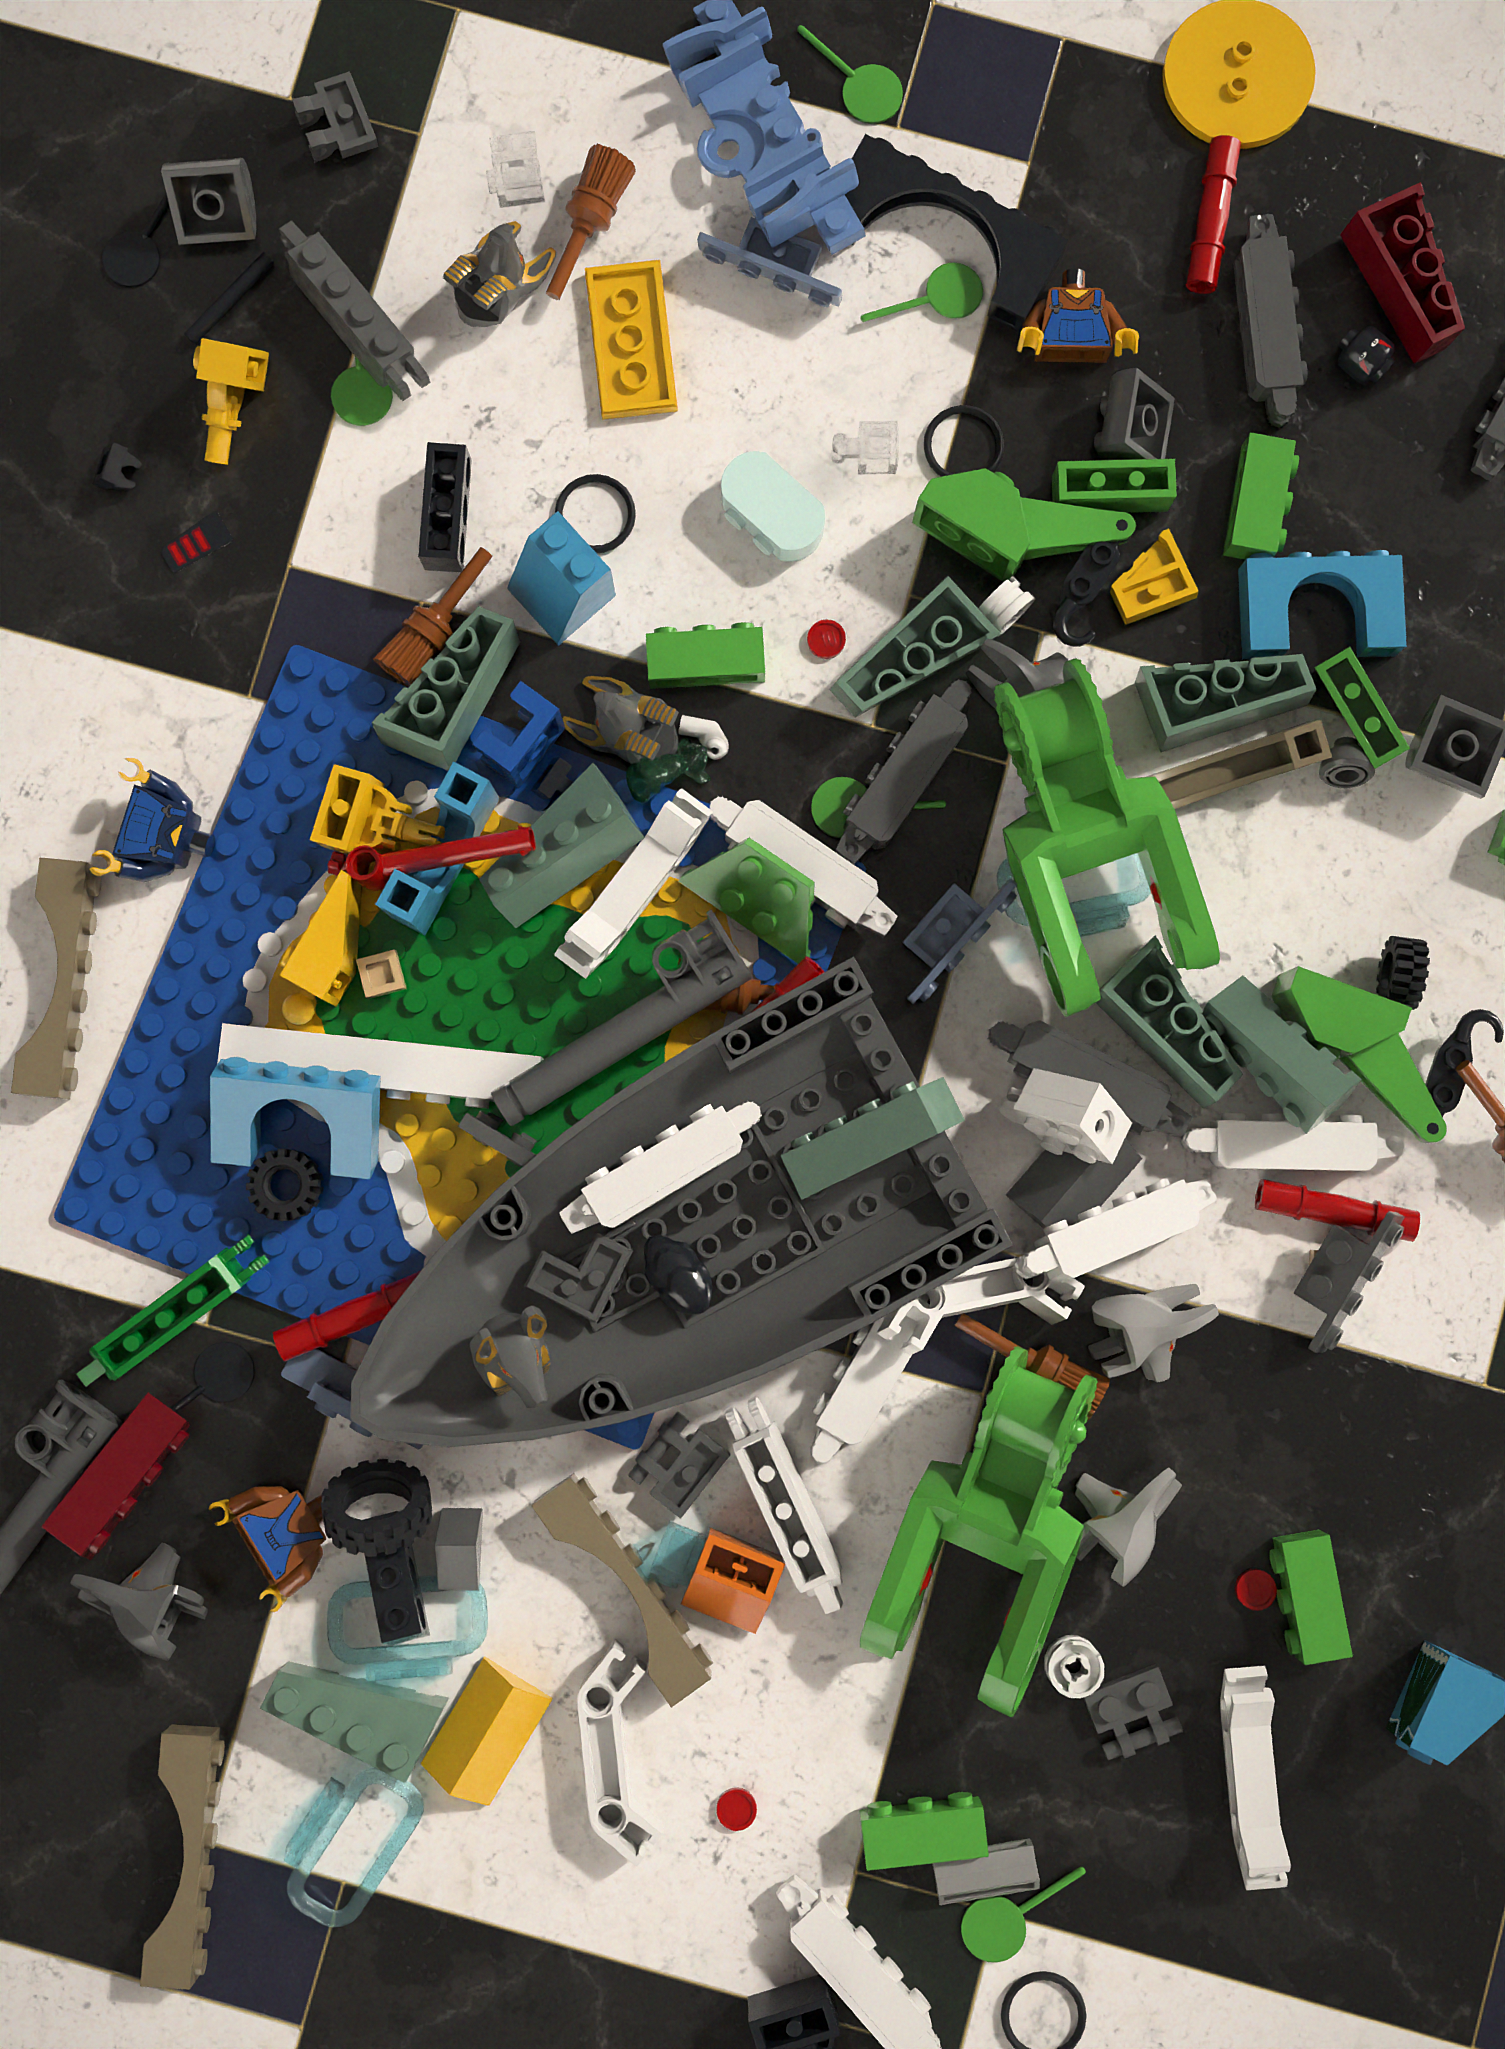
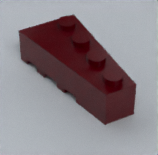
(1405, 271)
(117, 1477)

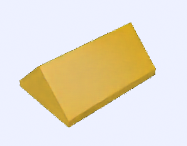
(485, 1733)

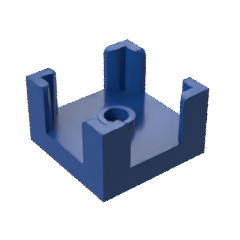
(530, 744)

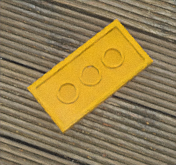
(631, 339)

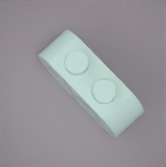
(771, 507)

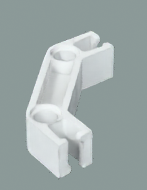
(634, 884)
(980, 1289)
(607, 1761)
(1251, 1777)

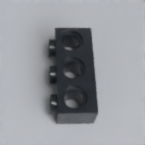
(445, 507)
(397, 1594)

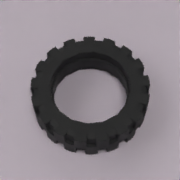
(383, 1534)

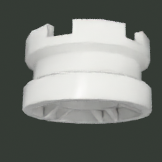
(1006, 605)
(1065, 1651)

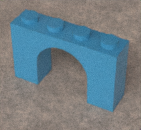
(1369, 583)
(465, 807)
(344, 1099)

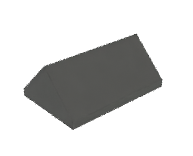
(1066, 1186)

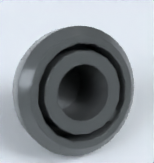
(1347, 766)

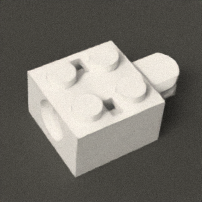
(1069, 1115)

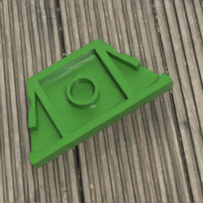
(758, 894)

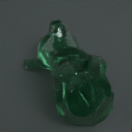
(648, 776)

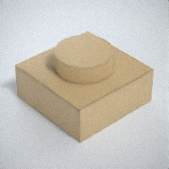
(381, 974)

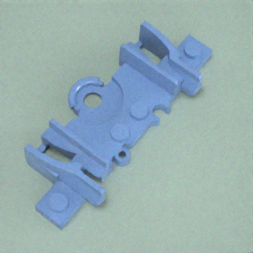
(774, 149)

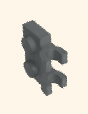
(346, 116)
(484, 1130)

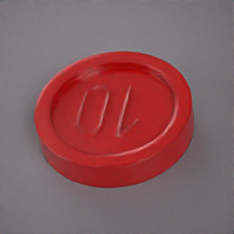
(826, 639)
(1255, 1589)
(736, 1809)

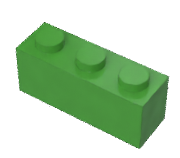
(1116, 484)
(1261, 496)
(705, 656)
(1362, 707)
(1310, 1597)
(923, 1831)

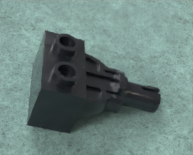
(794, 2016)

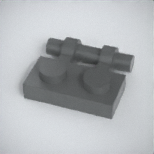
(689, 1471)
(1127, 1700)

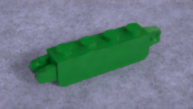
(171, 1313)

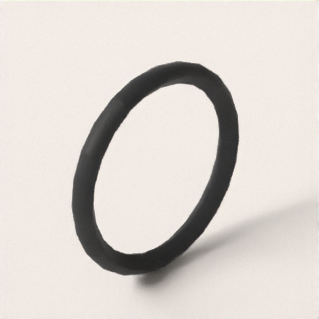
(967, 410)
(620, 488)
(1048, 1976)

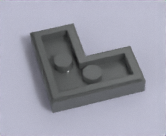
(582, 1289)

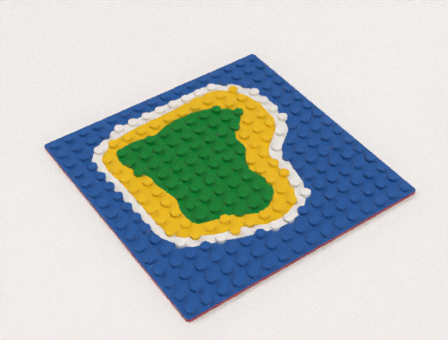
(468, 984)

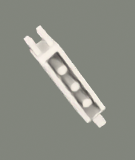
(839, 885)
(1281, 1146)
(662, 1169)
(1116, 1232)
(861, 1387)
(786, 1506)
(855, 1969)

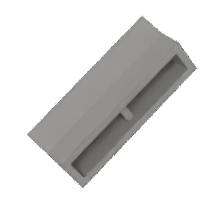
(1006, 1871)

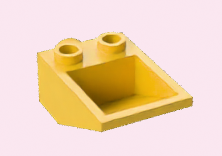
(326, 953)

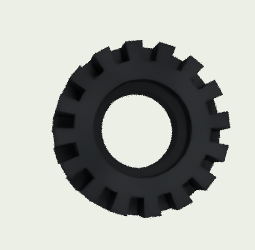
(1403, 970)
(261, 1179)

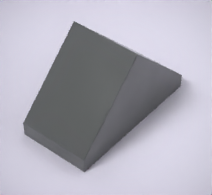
(459, 1549)

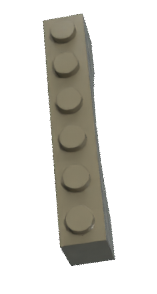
(1245, 763)
(48, 1058)
(575, 1519)
(188, 1770)

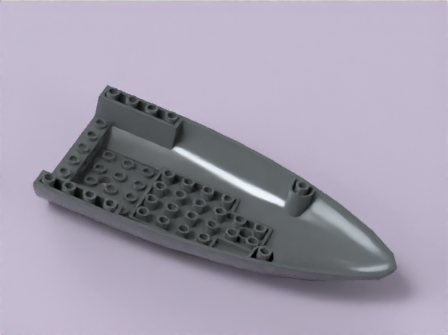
(779, 1266)

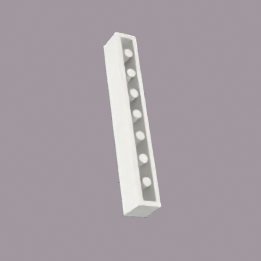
(403, 1066)

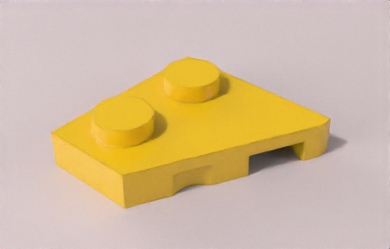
(1154, 581)

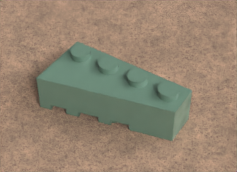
(921, 644)
(449, 696)
(1209, 699)
(572, 840)
(1168, 1024)
(1279, 1055)
(872, 1136)
(356, 1715)

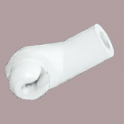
(708, 733)

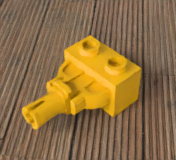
(228, 373)
(362, 812)

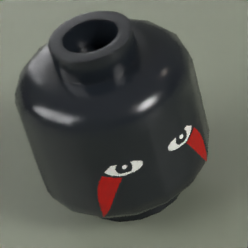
(1366, 354)

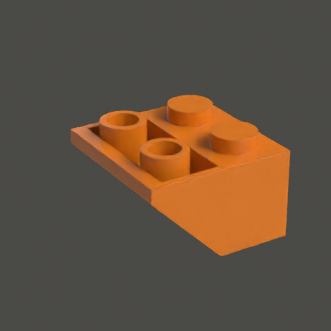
(733, 1581)

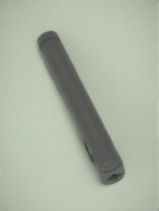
(702, 977)
(74, 1434)

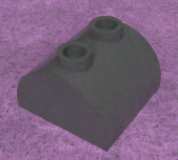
(210, 200)
(1135, 418)
(1457, 746)

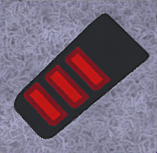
(197, 542)

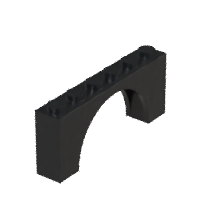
(1021, 249)

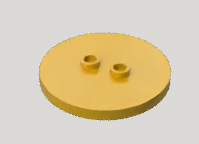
(1239, 72)

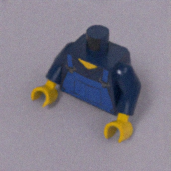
(156, 830)

